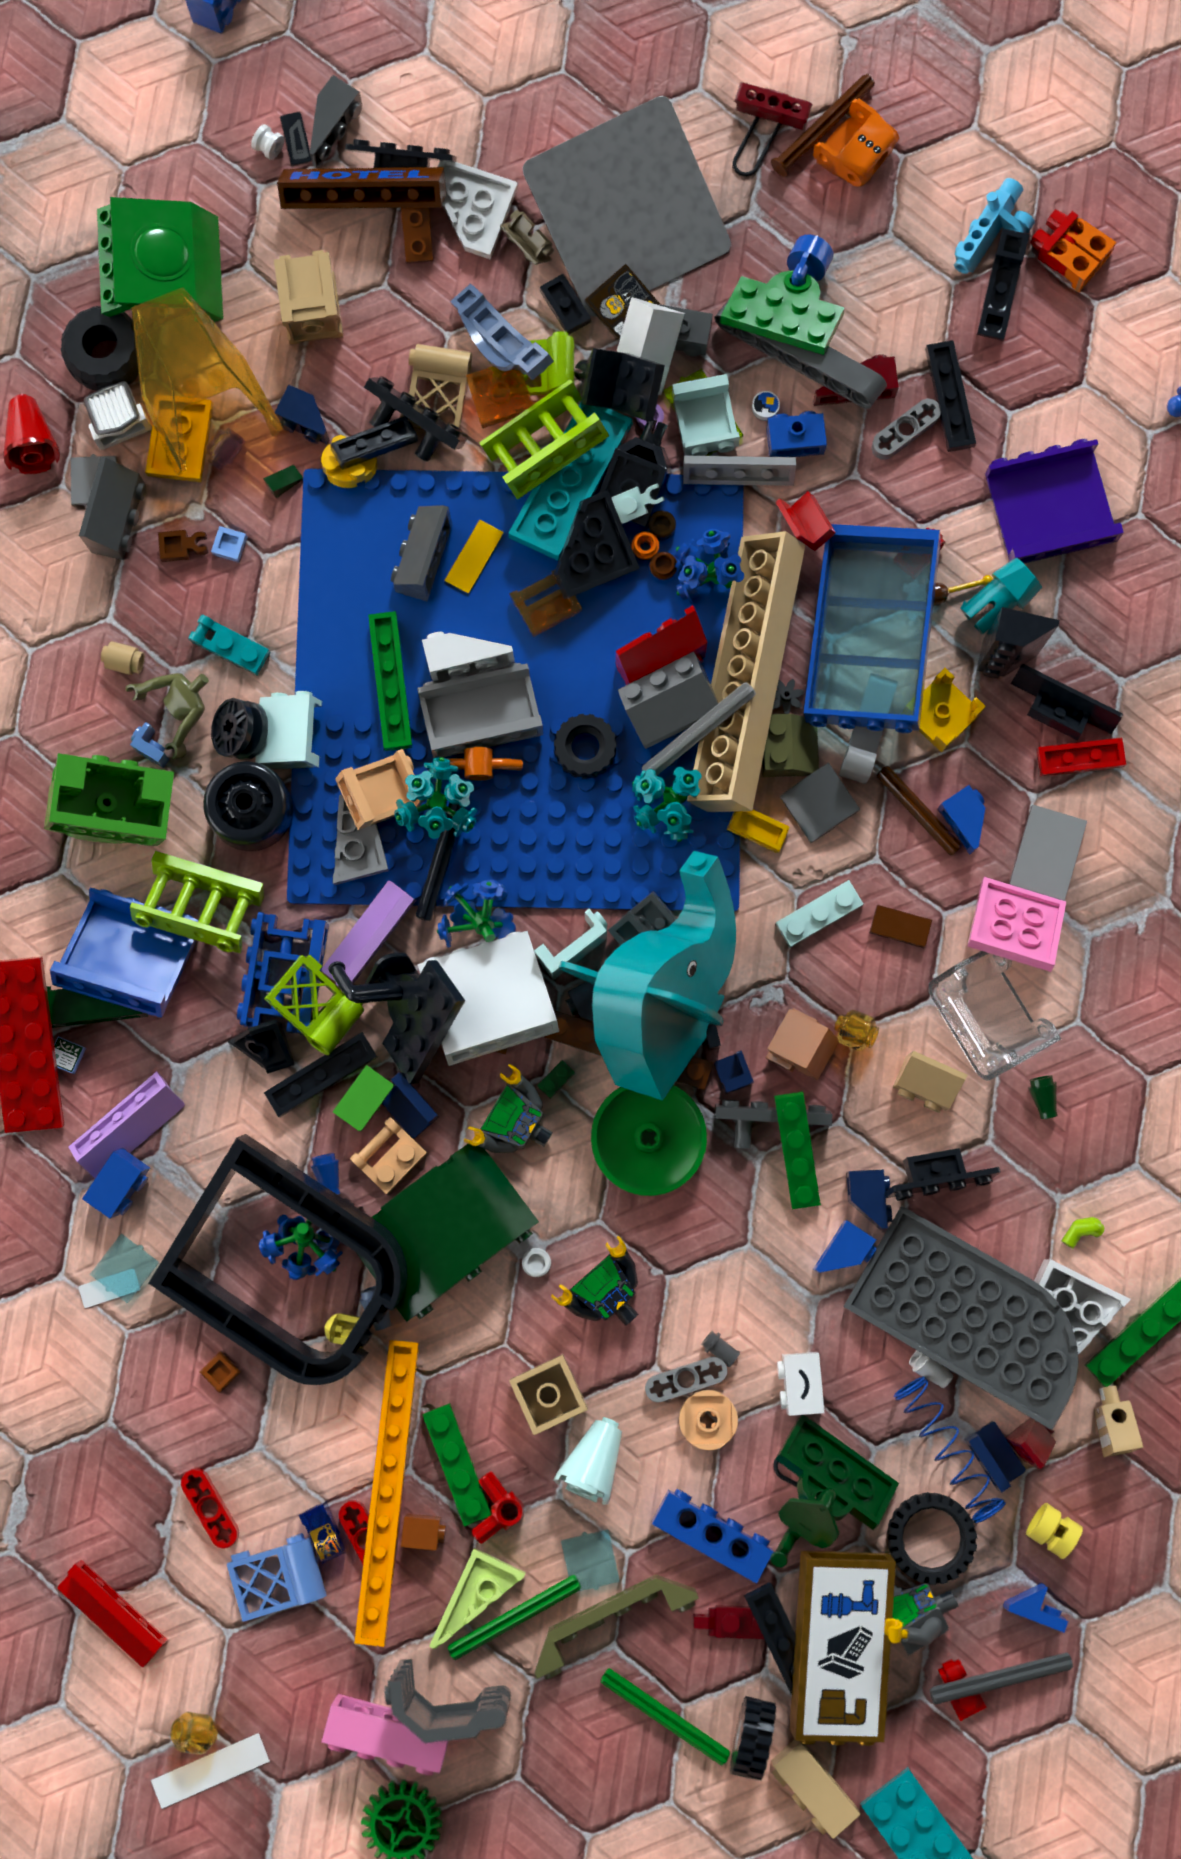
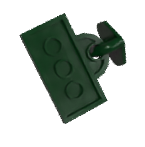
(838, 1479)

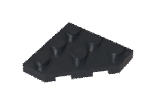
(594, 548)

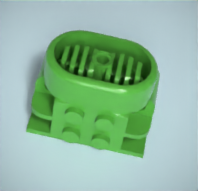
(133, 795)

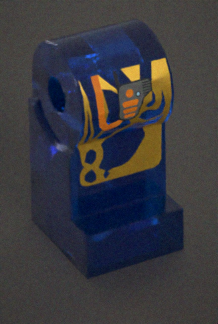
(323, 1531)

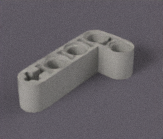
(860, 754)

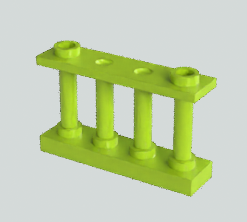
(554, 456)
(193, 877)

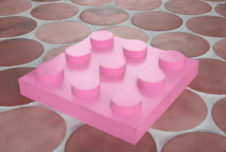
(1017, 924)

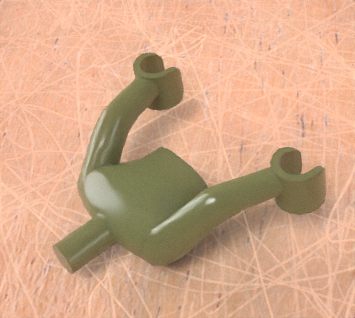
(181, 701)

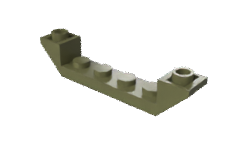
(677, 1595)

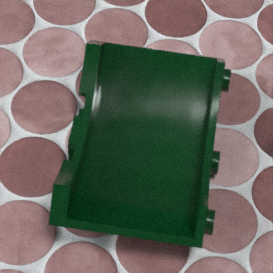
(452, 1225)

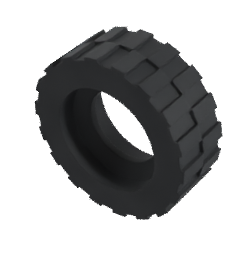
(579, 725)

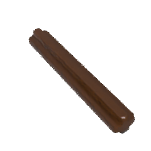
(919, 810)

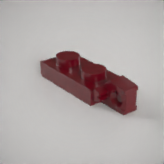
(728, 1622)

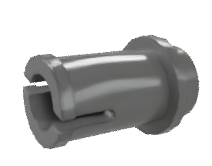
(720, 1348)

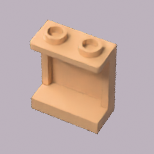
(374, 788)

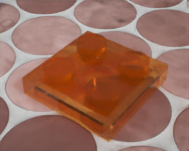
(498, 395)

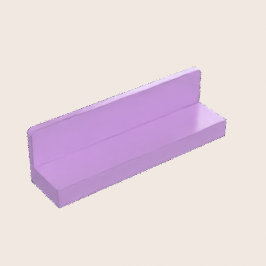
(371, 931)
(127, 1124)

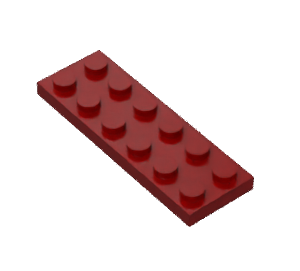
(27, 1051)

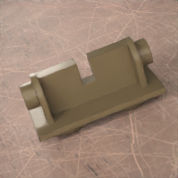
(535, 246)

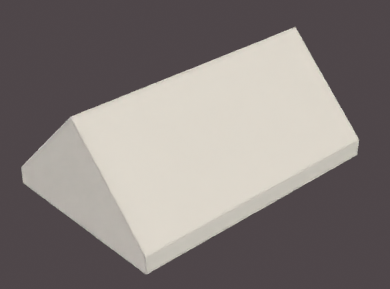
(651, 333)

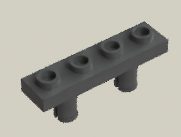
(759, 1111)

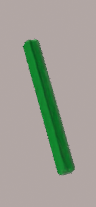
(514, 1617)
(665, 1717)

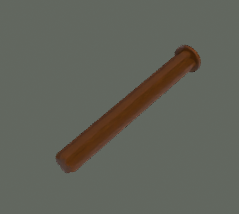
(821, 125)

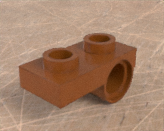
(417, 234)

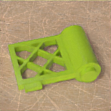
(561, 349)
(332, 1020)

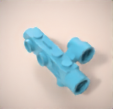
(993, 218)

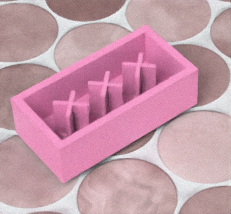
(378, 1733)

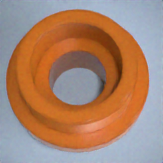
(645, 537)

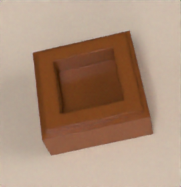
(220, 1371)

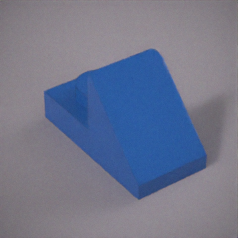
(1029, 1605)

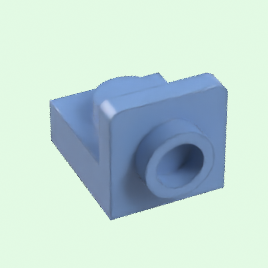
(151, 750)

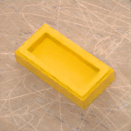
(759, 829)

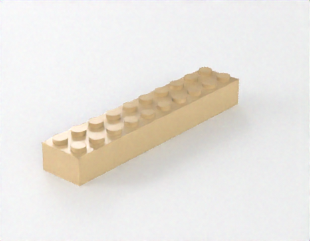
(751, 653)

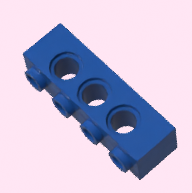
(748, 1565)

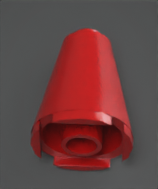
(28, 437)

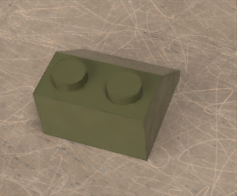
(790, 747)

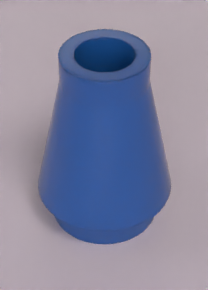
(327, 1171)

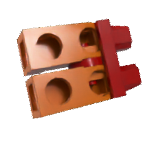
(1073, 249)

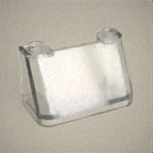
(989, 1015)

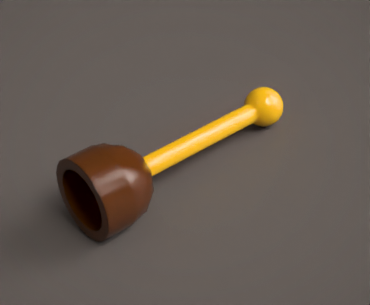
(943, 591)

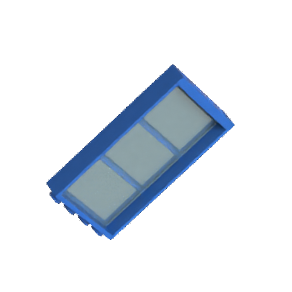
(872, 628)

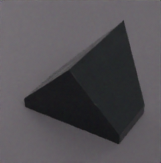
(265, 1045)

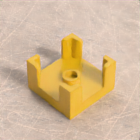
(946, 711)

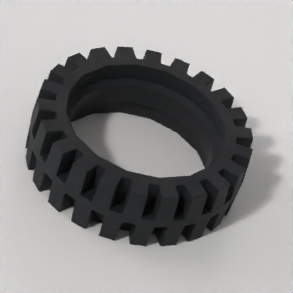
(967, 1542)

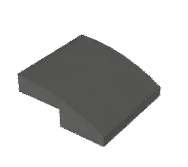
(819, 802)
(647, 915)

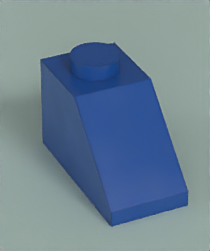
(965, 816)
(846, 1249)

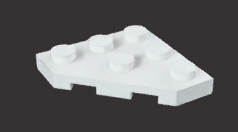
(477, 206)

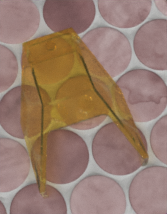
(184, 362)

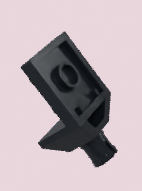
(620, 382)
(639, 465)

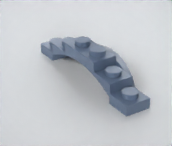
(497, 338)

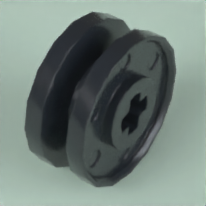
(239, 729)

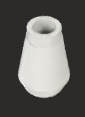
(930, 1369)

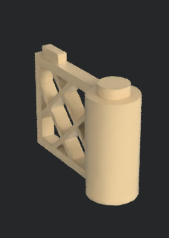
(441, 366)

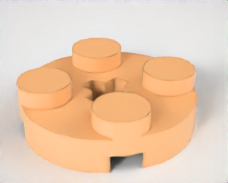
(720, 1431)

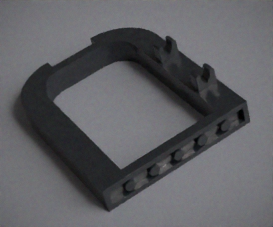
(241, 1321)

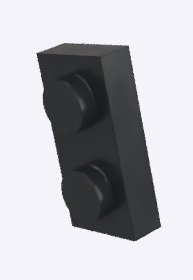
(565, 304)

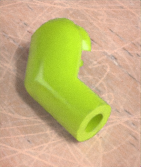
(1080, 1228)

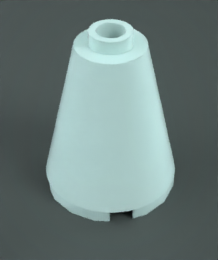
(593, 1462)

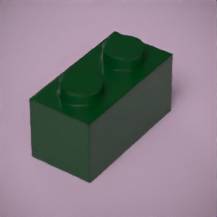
(556, 1079)

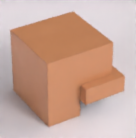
(802, 1044)

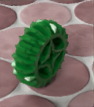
(412, 1826)

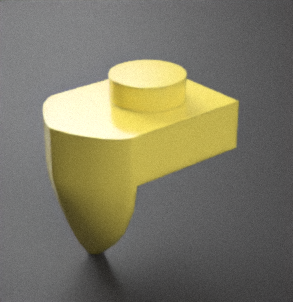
(339, 1327)

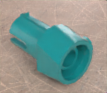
(1010, 587)

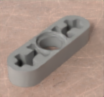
(925, 423)
(704, 1365)

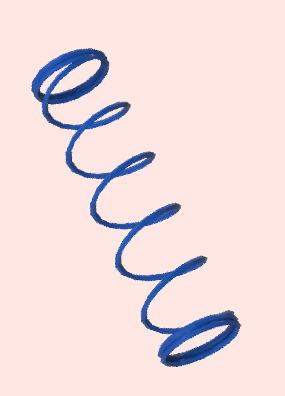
(997, 1503)

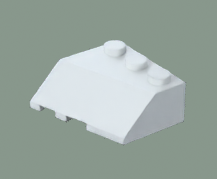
(1084, 1301)

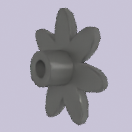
(791, 699)

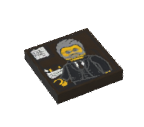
(613, 297)

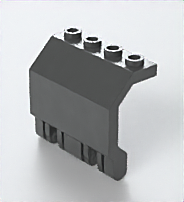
(447, 1720)

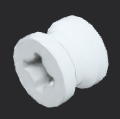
(267, 142)

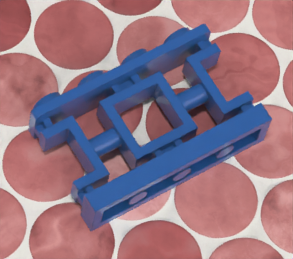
(260, 970)

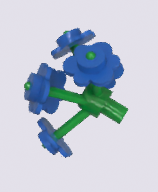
(468, 918)

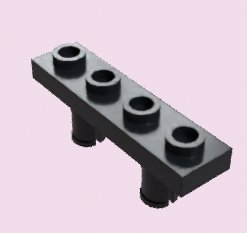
(426, 418)

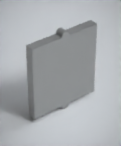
(82, 477)

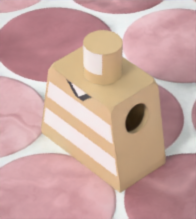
(1121, 1436)

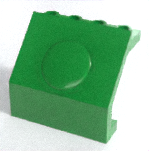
(156, 249)

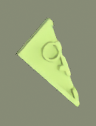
(480, 1585)

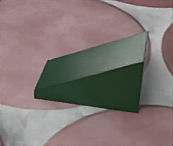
(283, 480)

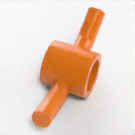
(479, 763)

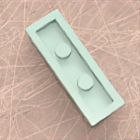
(819, 913)

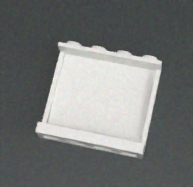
(502, 997)

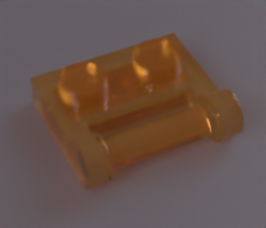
(546, 611)

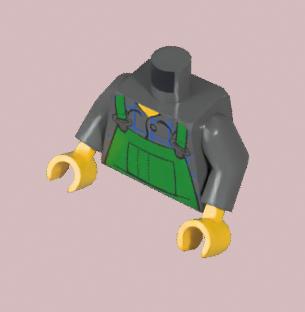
(512, 1118)
(918, 1616)

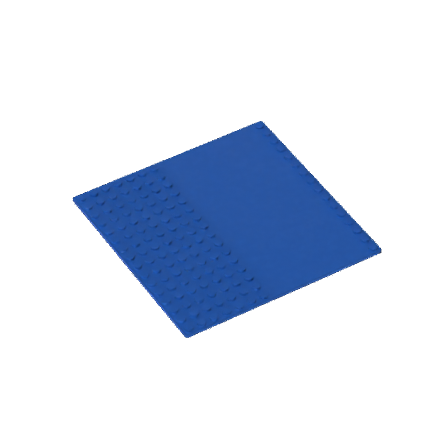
(536, 828)

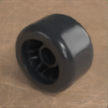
(262, 822)

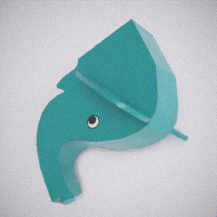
(664, 985)

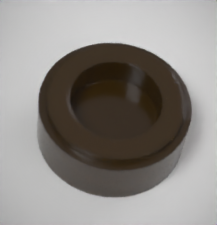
(662, 524)

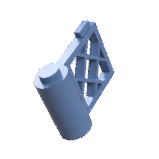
(299, 1570)

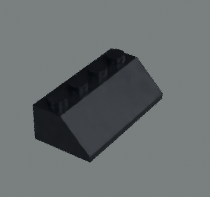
(1013, 641)

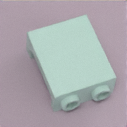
(705, 416)
(289, 731)
(577, 949)

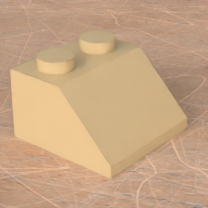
(928, 1081)

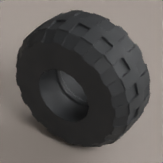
(87, 331)

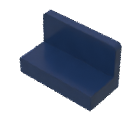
(409, 1107)
(995, 1455)

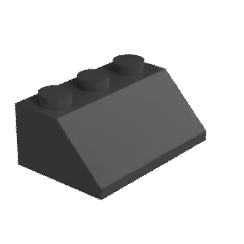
(112, 509)
(422, 551)
(668, 699)

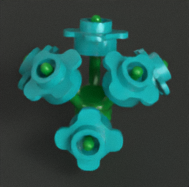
(675, 814)
(435, 819)

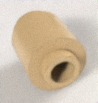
(122, 658)

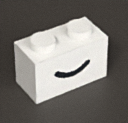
(801, 1383)

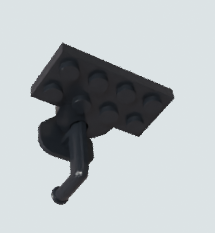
(418, 1005)

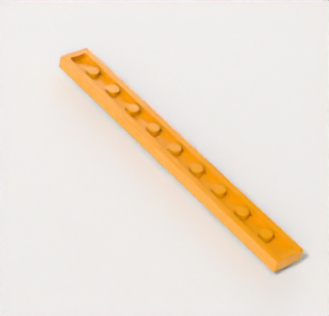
(387, 1494)

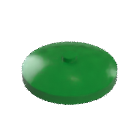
(647, 1141)

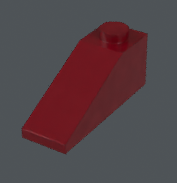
(882, 365)
(1032, 1442)

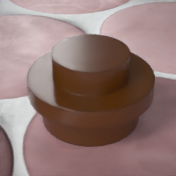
(663, 565)

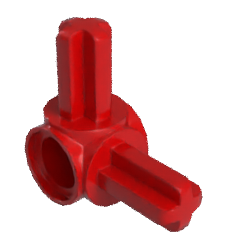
(496, 1520)

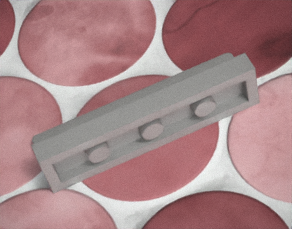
(739, 470)

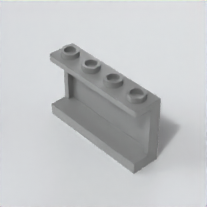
(480, 710)

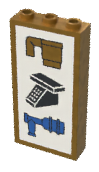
(842, 1647)

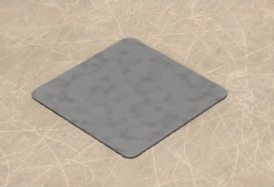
(628, 199)

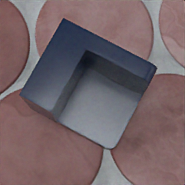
(733, 1072)

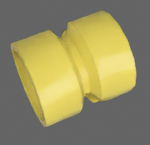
(1046, 1523)

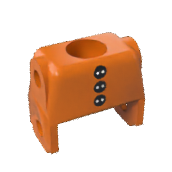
(857, 145)

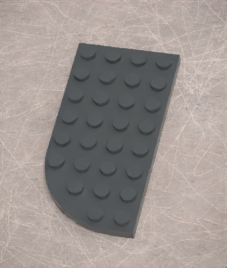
(970, 1316)

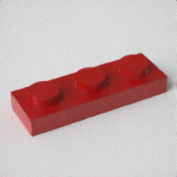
(1081, 757)

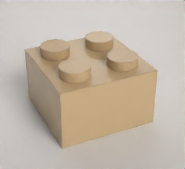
(548, 1394)

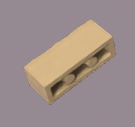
(814, 1788)

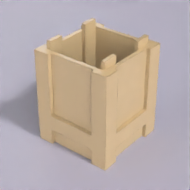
(308, 297)

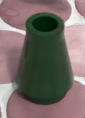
(1044, 1094)

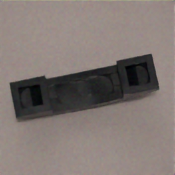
(1002, 284)

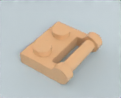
(395, 1162)

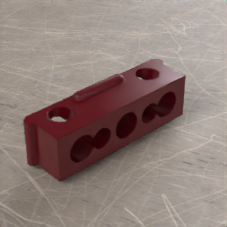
(761, 103)

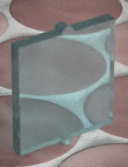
(124, 1268)
(591, 1559)

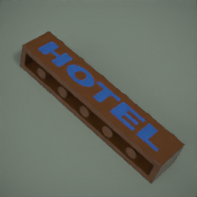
(362, 188)

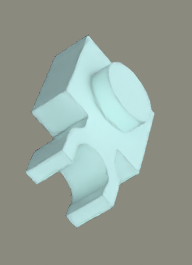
(633, 504)

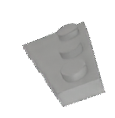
(356, 851)

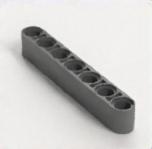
(830, 370)

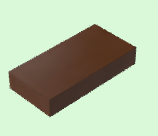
(900, 926)

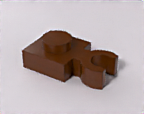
(177, 545)

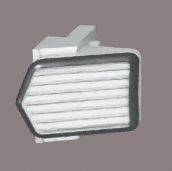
(115, 415)

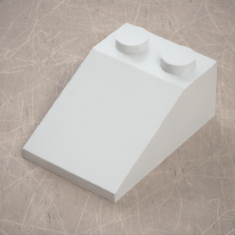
(462, 655)

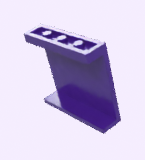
(1051, 502)

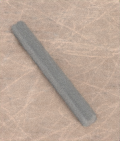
(700, 728)

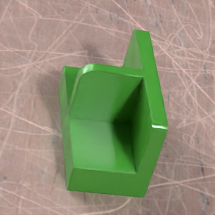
(363, 1098)

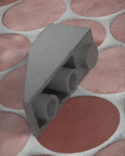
(334, 110)

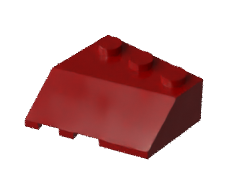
(669, 644)

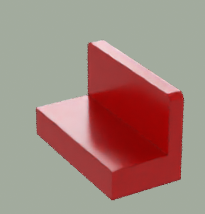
(807, 521)

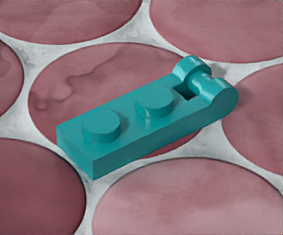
(230, 645)

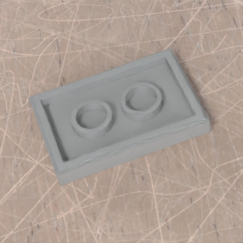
(1048, 852)

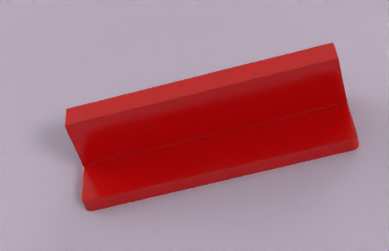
(111, 1613)

